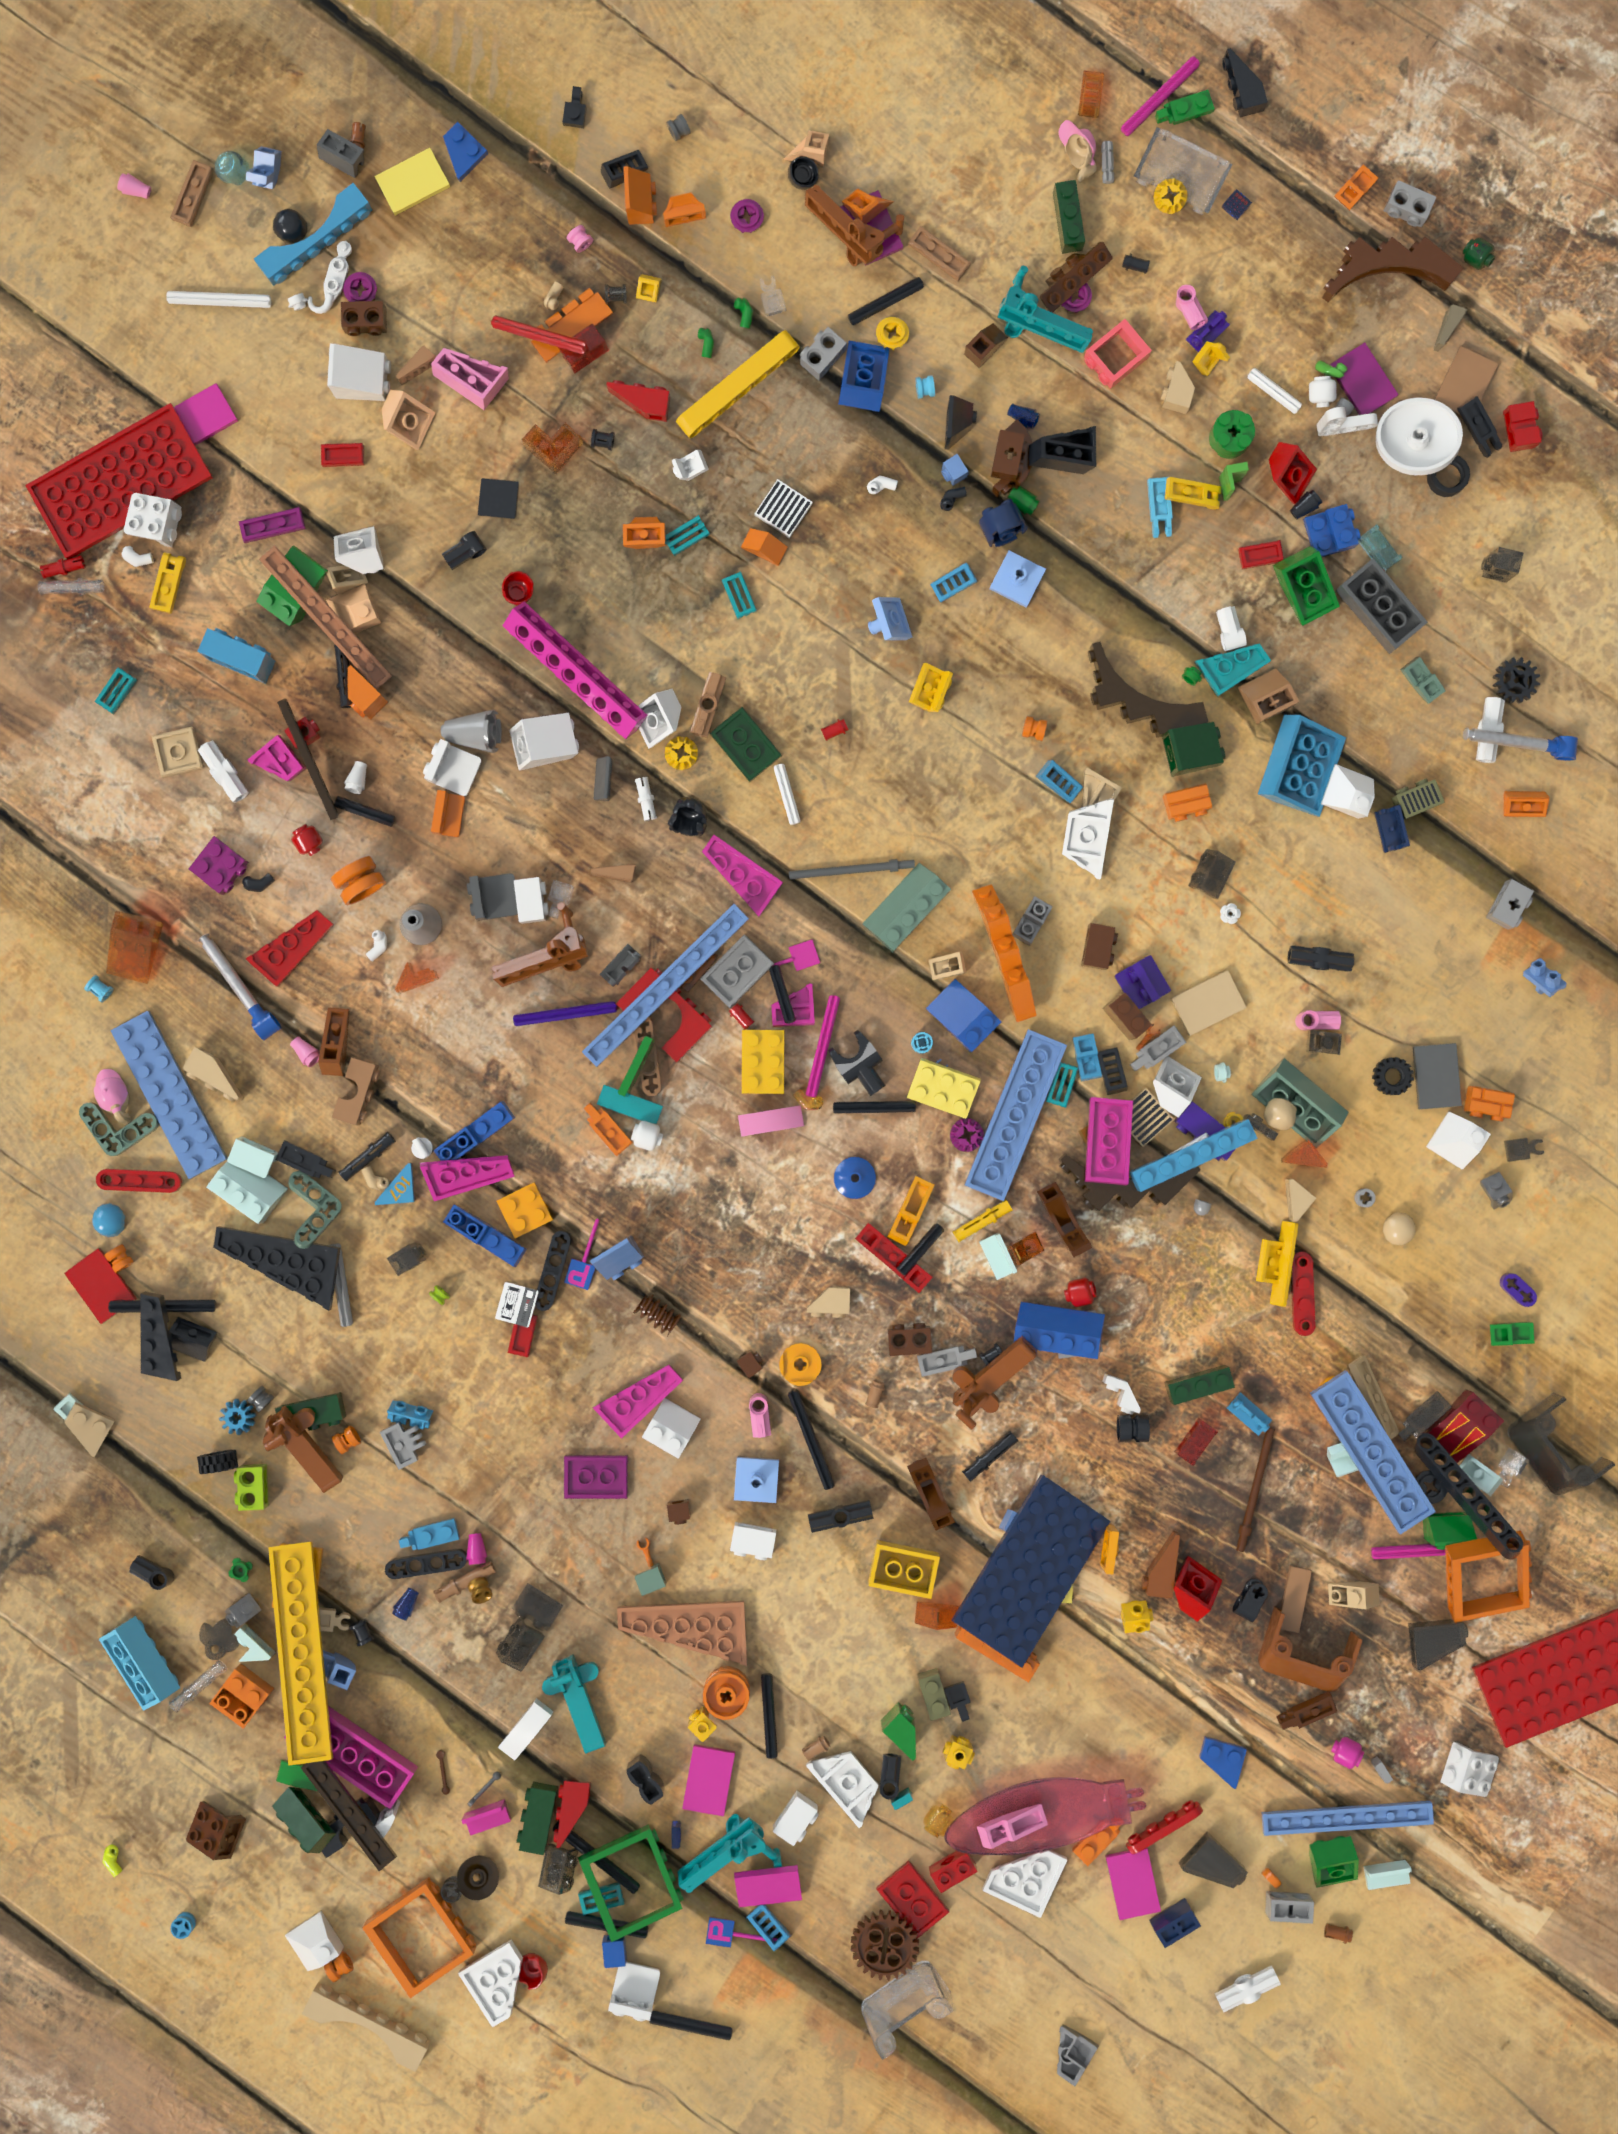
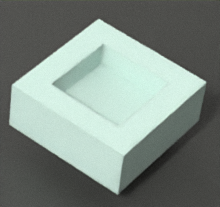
(65, 1405)

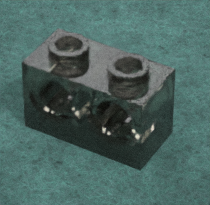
(1502, 564)
(407, 1258)

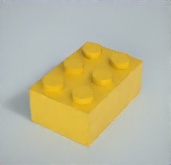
(763, 1061)
(903, 1569)

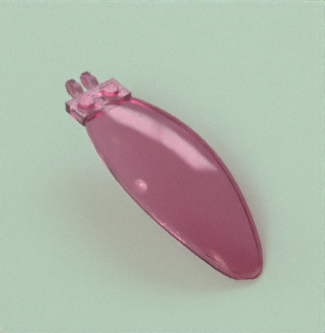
(1071, 1806)

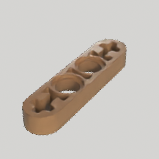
(653, 1057)

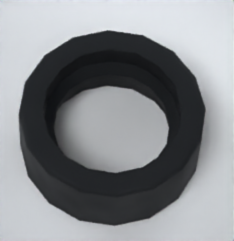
(1443, 491)

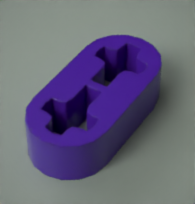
(1521, 1286)

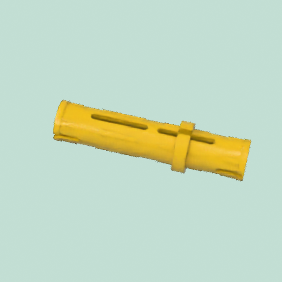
(991, 1215)

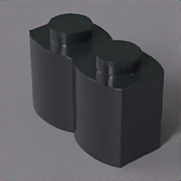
(649, 1783)

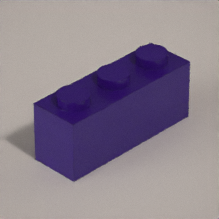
(1198, 1122)

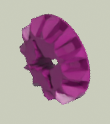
(752, 208)
(354, 281)
(1079, 304)
(963, 1144)

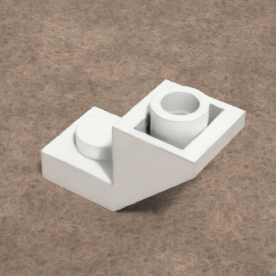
(1126, 1398)

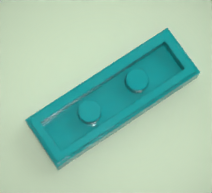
(630, 1106)

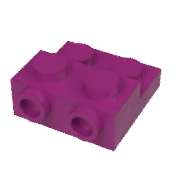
(219, 866)

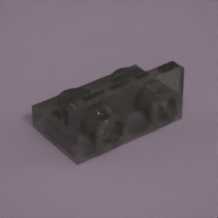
(1212, 873)
(536, 1607)
(519, 1645)
(558, 1869)

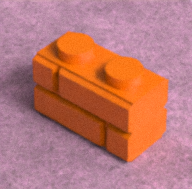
(1187, 802)
(1489, 1102)

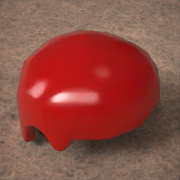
(517, 588)
(533, 1970)

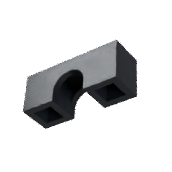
(340, 1839)

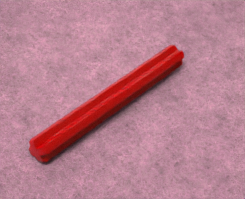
(539, 334)

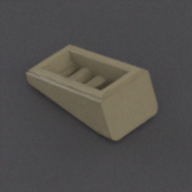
(1450, 322)

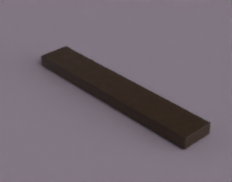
(308, 759)
(349, 1813)

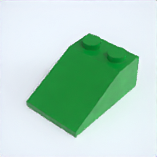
(1306, 585)
(277, 598)

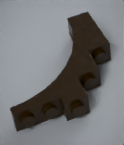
(1136, 706)
(1101, 1193)

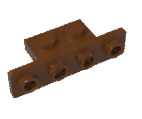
(1073, 275)

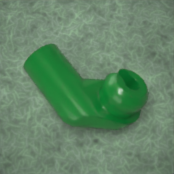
(746, 310)
(708, 344)

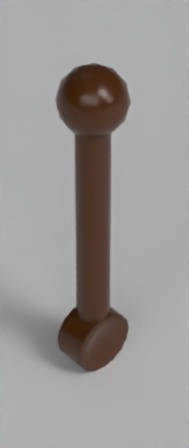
(440, 1755)

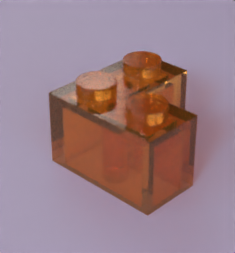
(553, 450)

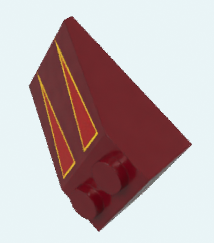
(1465, 1425)

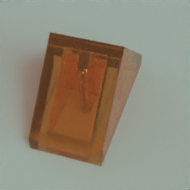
(1305, 1154)
(1025, 1248)
(935, 1615)

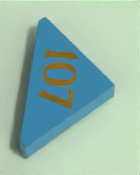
(400, 1190)

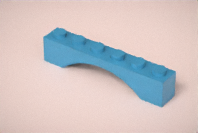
(280, 261)
(1193, 1155)

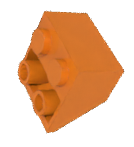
(241, 1695)

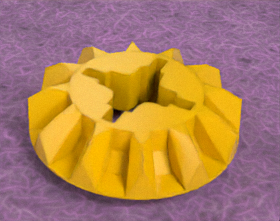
(1165, 205)
(889, 325)
(685, 761)

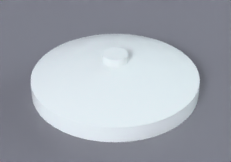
(1419, 436)

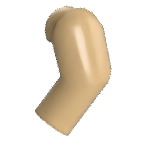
(551, 299)

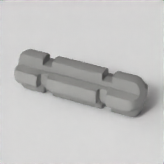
(1107, 162)

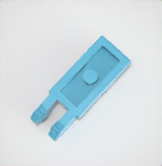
(1159, 507)

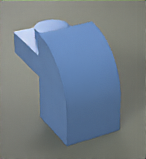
(265, 167)
(338, 1669)

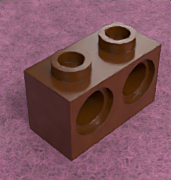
(364, 311)
(909, 1346)

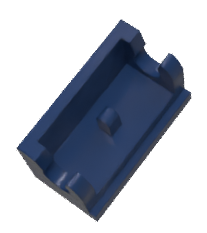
(1392, 829)
(1175, 1923)

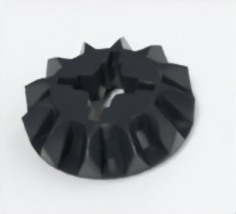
(1433, 1496)

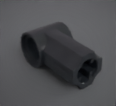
(468, 548)
(150, 1571)
(890, 1774)

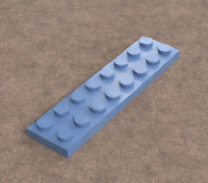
(169, 1094)
(1015, 1115)
(1372, 1452)

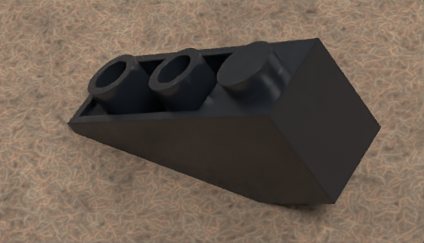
(1246, 86)

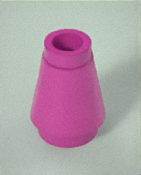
(476, 1550)

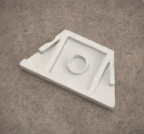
(1088, 836)
(846, 1782)

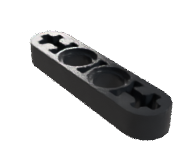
(549, 1269)
(425, 1560)

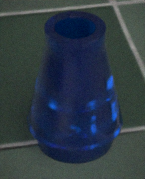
(1027, 416)
(404, 1606)

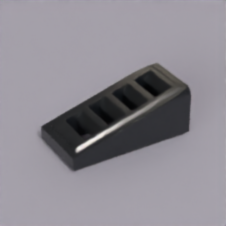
(612, 165)
(1119, 1069)

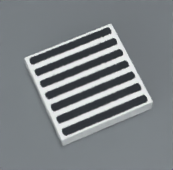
(783, 508)

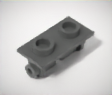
(624, 961)

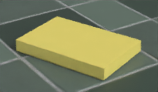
(412, 181)

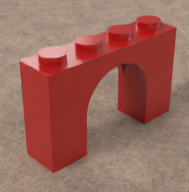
(693, 1024)

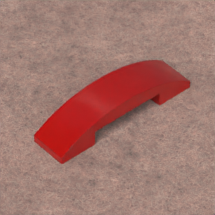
(892, 1256)

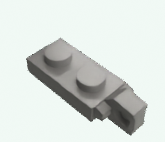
(1158, 1049)
(944, 1360)

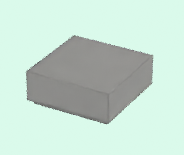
(1381, 1770)

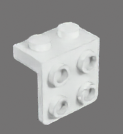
(153, 518)
(452, 768)
(1469, 1770)
(634, 1991)

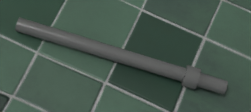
(893, 865)

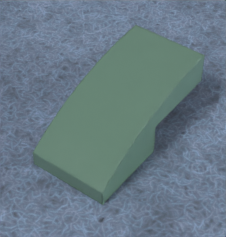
(1422, 680)

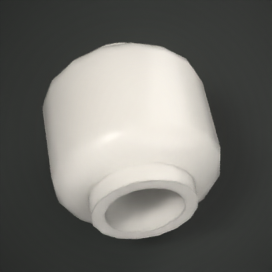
(1322, 391)
(646, 1135)

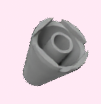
(475, 731)
(420, 924)

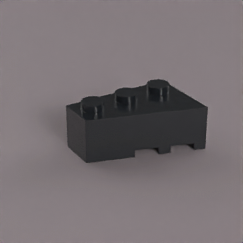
(1065, 451)

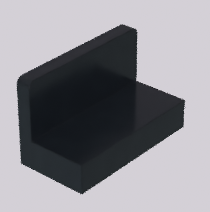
(192, 1339)

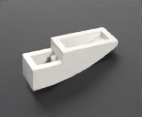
(525, 1729)

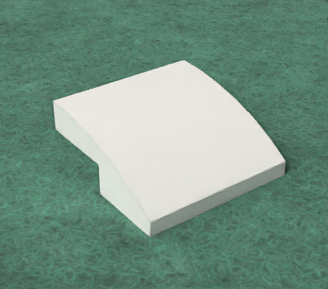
(386, 1818)

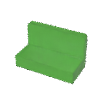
(1231, 475)

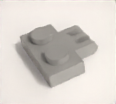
(402, 1444)

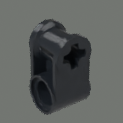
(1250, 1602)

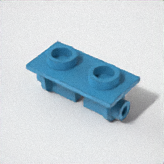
(400, 1412)
(1249, 1414)

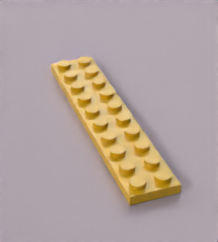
(300, 1653)

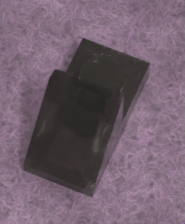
(1323, 1042)

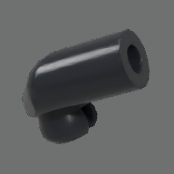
(950, 497)
(257, 885)

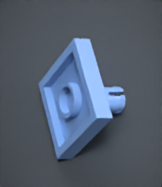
(1017, 579)
(890, 619)
(756, 1479)

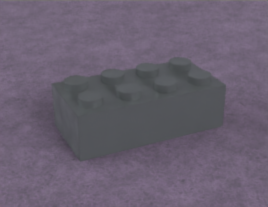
(1381, 606)

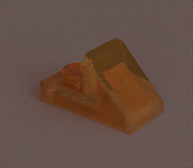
(409, 980)

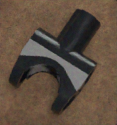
(861, 1065)

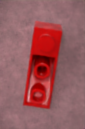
(648, 402)
(574, 1802)

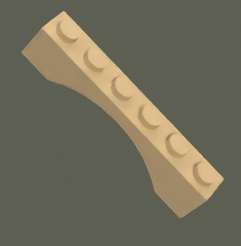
(330, 2006)

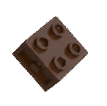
(214, 1832)

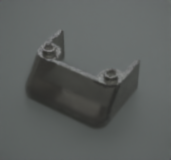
(1531, 1440)

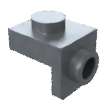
(1497, 1190)
(242, 1611)

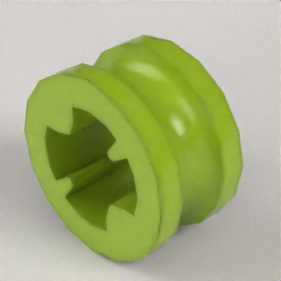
(439, 1295)

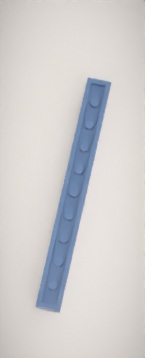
(665, 985)

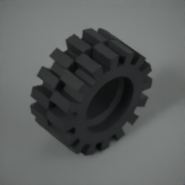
(1405, 1073)
(217, 1461)

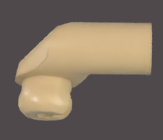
(373, 1181)

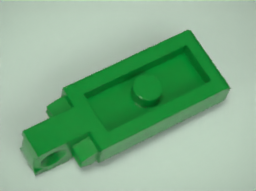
(1186, 108)

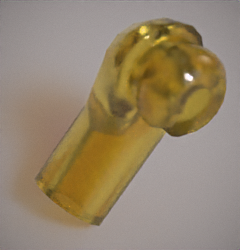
(808, 1103)

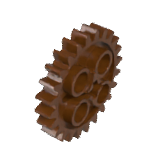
(904, 1948)

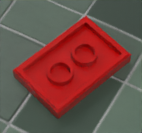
(98, 1284)
(913, 1898)

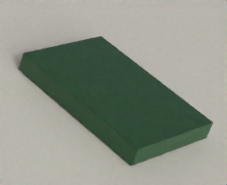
(745, 744)

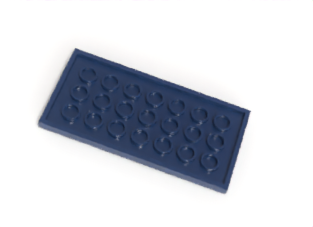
(1031, 1571)

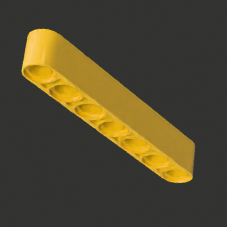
(737, 384)

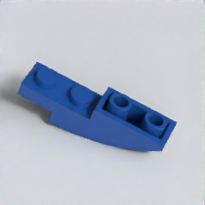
(475, 1133)
(485, 1235)

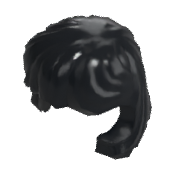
(688, 817)

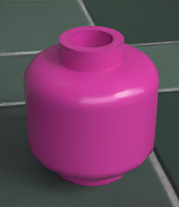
(1347, 1752)

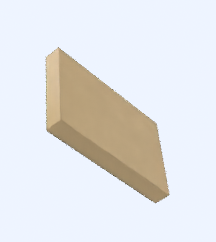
(1208, 1003)

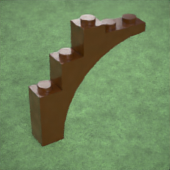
(1421, 260)

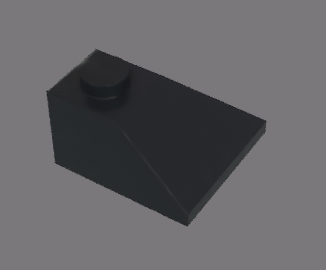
(958, 420)

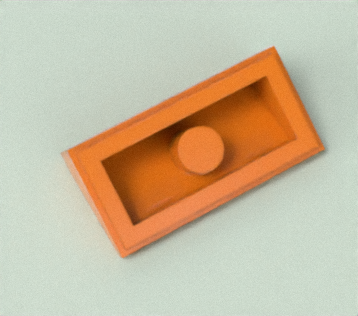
(1525, 803)

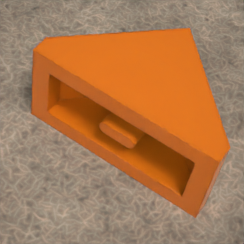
(764, 546)

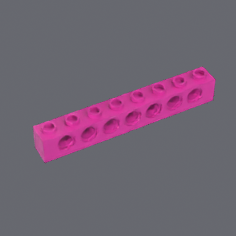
(574, 670)

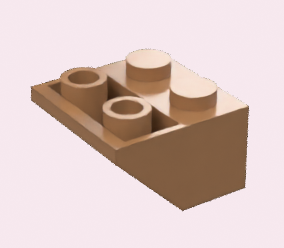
(1268, 696)

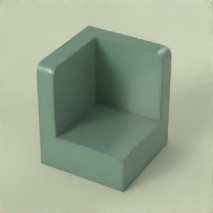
(650, 1580)

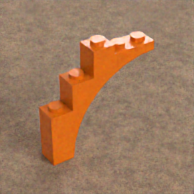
(1006, 953)

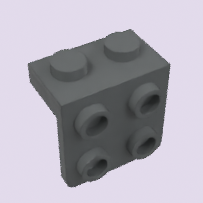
(492, 896)

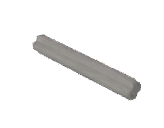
(342, 1293)

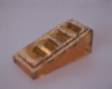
(1091, 107)

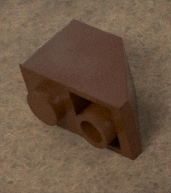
(985, 344)

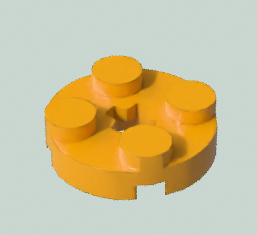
(808, 1355)

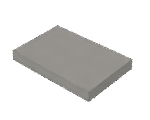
(737, 971)

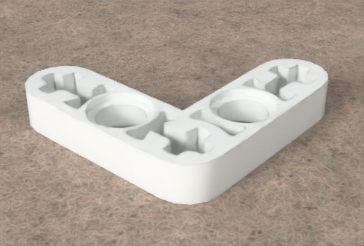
(1336, 422)

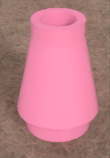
(132, 186)
(307, 1053)

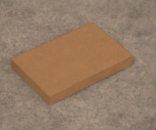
(1465, 379)

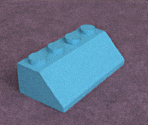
(140, 1663)

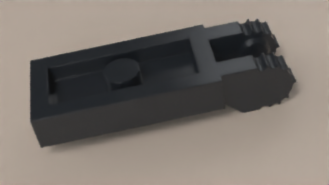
(1479, 425)

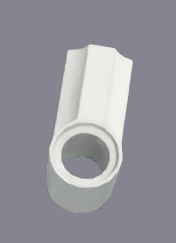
(1232, 635)

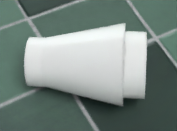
(356, 779)

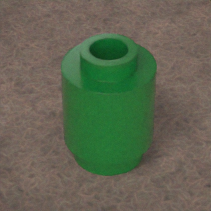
(1024, 499)

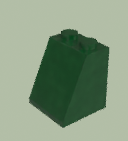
(1193, 748)

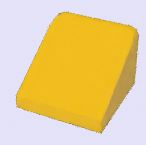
(648, 288)

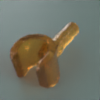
(1147, 1037)

